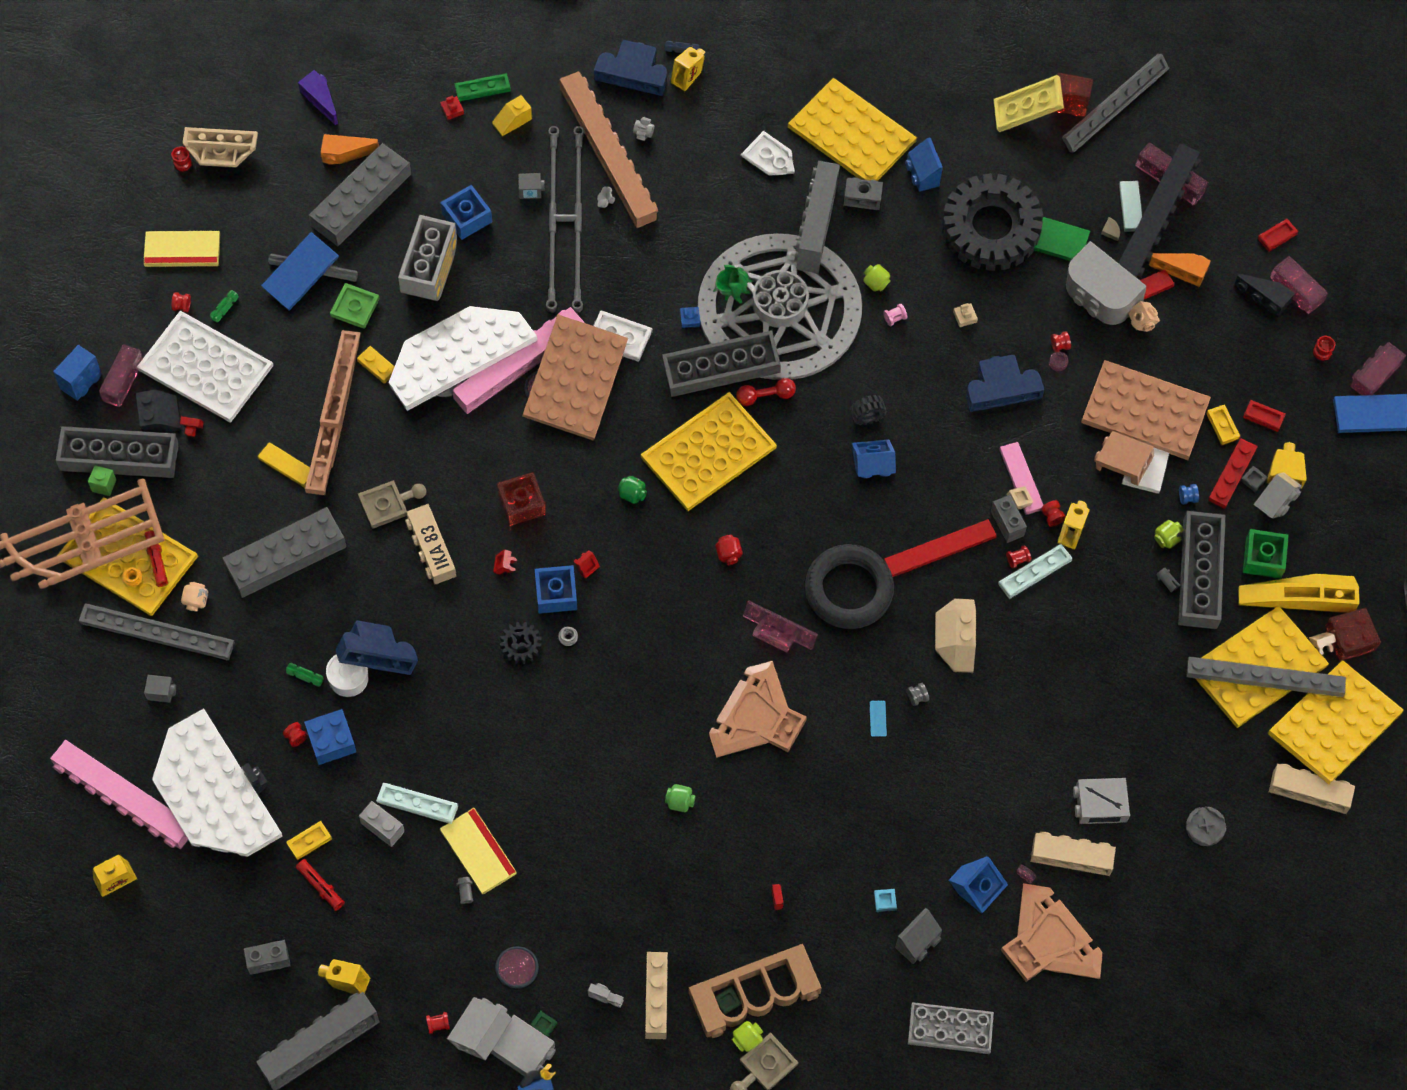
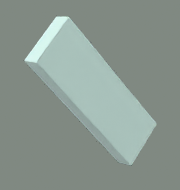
(1130, 204)

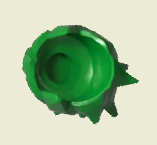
(732, 282)

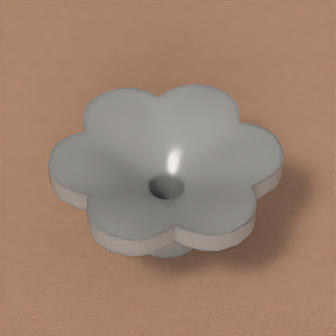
(605, 197)

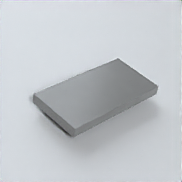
(950, 1028)

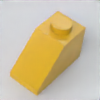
(512, 115)

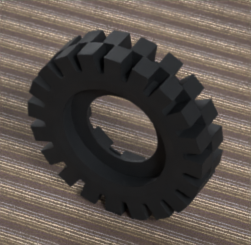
(988, 192)

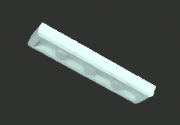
(1035, 571)
(417, 803)

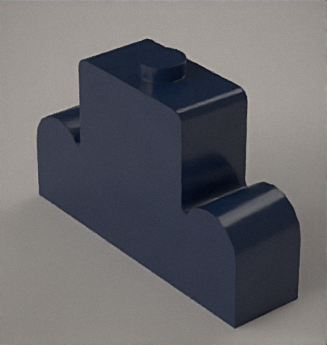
(632, 68)
(1002, 384)
(375, 648)

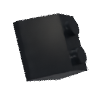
(158, 412)

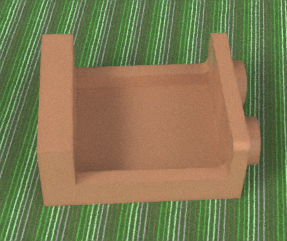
(1125, 456)

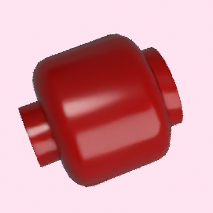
(728, 549)

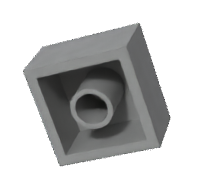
(1278, 495)

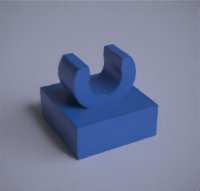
(690, 317)

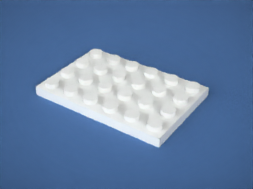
(205, 366)

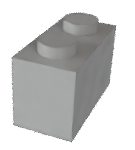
(381, 823)

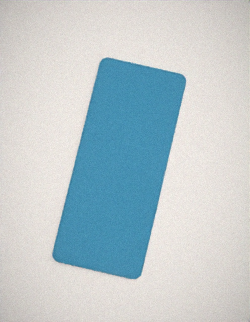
(878, 718)

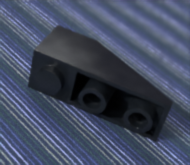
(1270, 294)

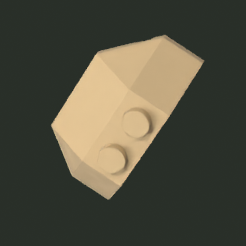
(219, 146)
(957, 634)

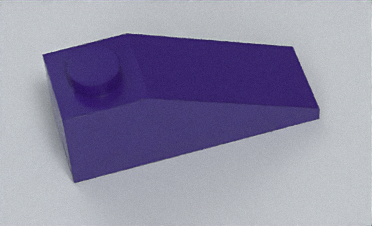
(316, 90)

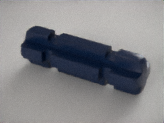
(679, 47)

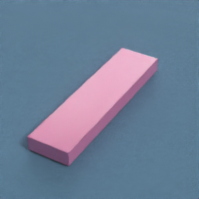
(1020, 474)

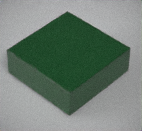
(728, 1001)
(544, 1023)

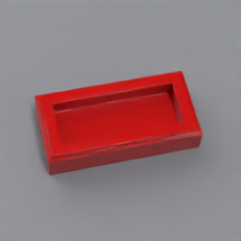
(1277, 235)
(1264, 415)

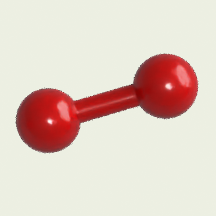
(784, 388)

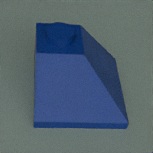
(978, 883)

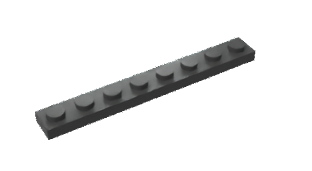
(1115, 103)
(156, 631)
(1266, 676)

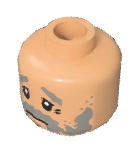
(194, 596)

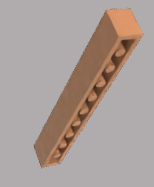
(608, 150)

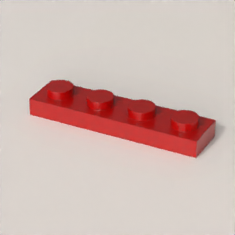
(1232, 473)

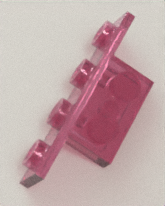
(777, 629)

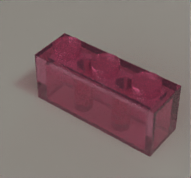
(1307, 291)
(1377, 370)
(121, 375)

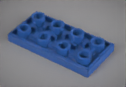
(300, 271)
(1371, 413)

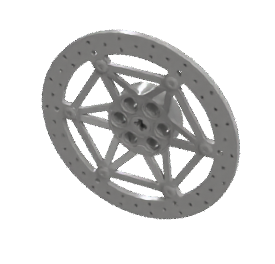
(782, 299)

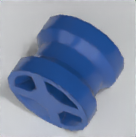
(1189, 494)

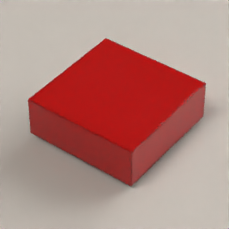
(777, 897)

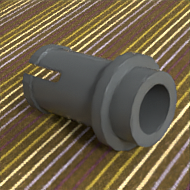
(1168, 579)
(465, 890)

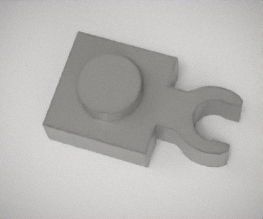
(601, 993)

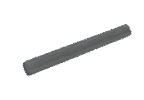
(332, 271)

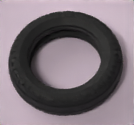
(849, 617)

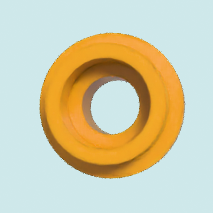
(132, 572)

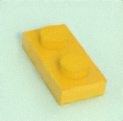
(376, 364)
(1223, 424)
(309, 840)

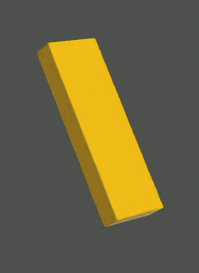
(285, 464)

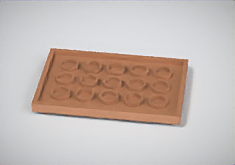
(575, 377)
(1146, 409)

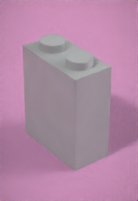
(480, 1028)
(523, 1047)

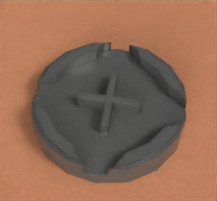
(1206, 826)

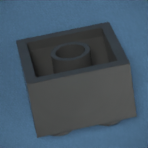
(919, 937)

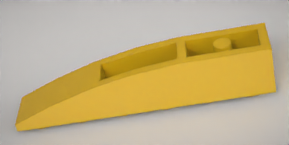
(1304, 592)

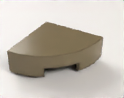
(1111, 229)

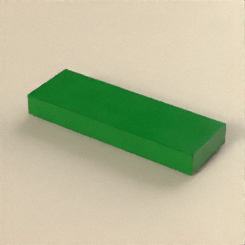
(482, 87)

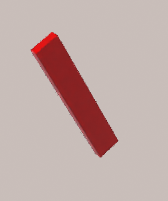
(940, 548)

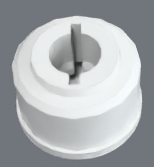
(346, 678)

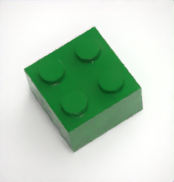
(1265, 553)

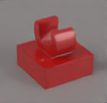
(452, 107)
(191, 425)
(503, 561)
(587, 564)

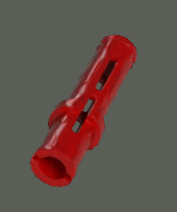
(156, 561)
(335, 901)

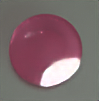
(1058, 361)
(1026, 873)

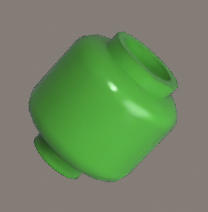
(679, 798)

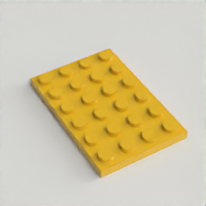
(852, 132)
(708, 451)
(146, 595)
(1268, 643)
(1335, 730)

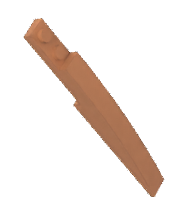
(333, 413)

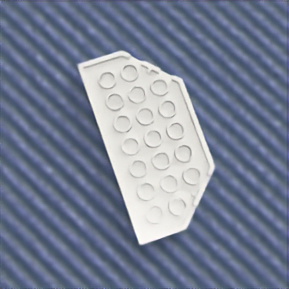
(456, 351)
(210, 790)

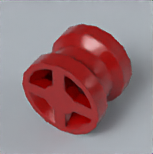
(181, 302)
(1060, 341)
(295, 734)

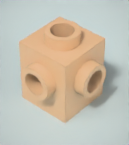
(1143, 316)

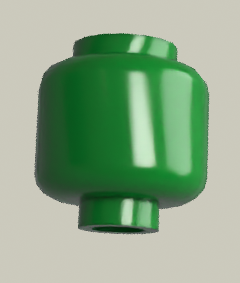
(632, 489)

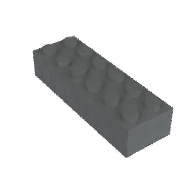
(360, 194)
(816, 216)
(721, 363)
(117, 450)
(284, 552)
(1202, 570)
(318, 1041)

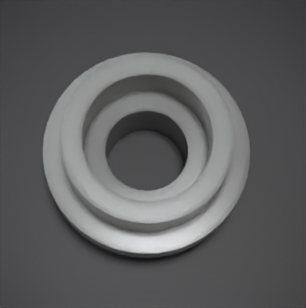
(568, 631)

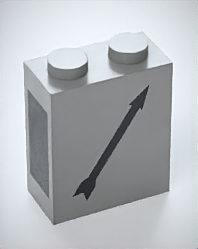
(1101, 800)

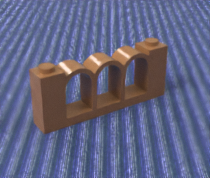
(800, 969)

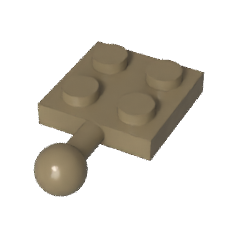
(385, 503)
(766, 1063)

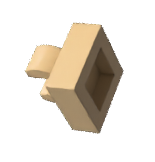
(965, 315)
(1021, 497)
(1322, 640)

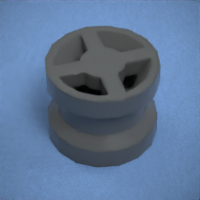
(918, 694)

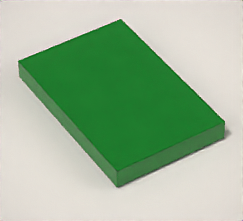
(1061, 239)

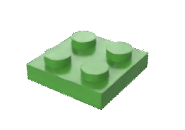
(354, 305)

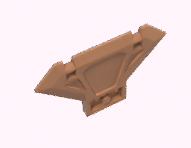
(756, 715)
(1050, 939)

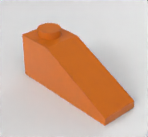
(344, 148)
(1183, 266)

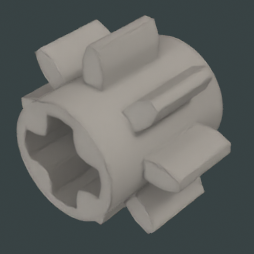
(643, 128)

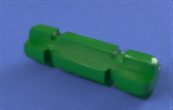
(224, 306)
(304, 674)

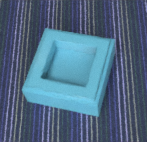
(885, 900)

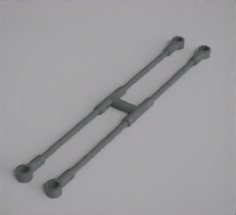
(576, 218)

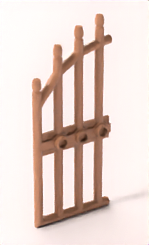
(85, 538)

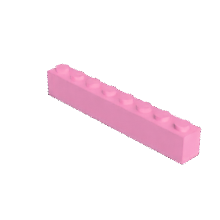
(501, 374)
(119, 792)

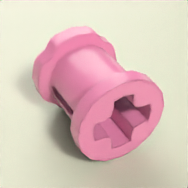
(895, 314)

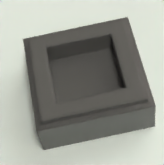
(1254, 479)

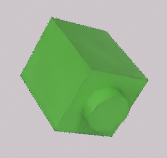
(102, 480)

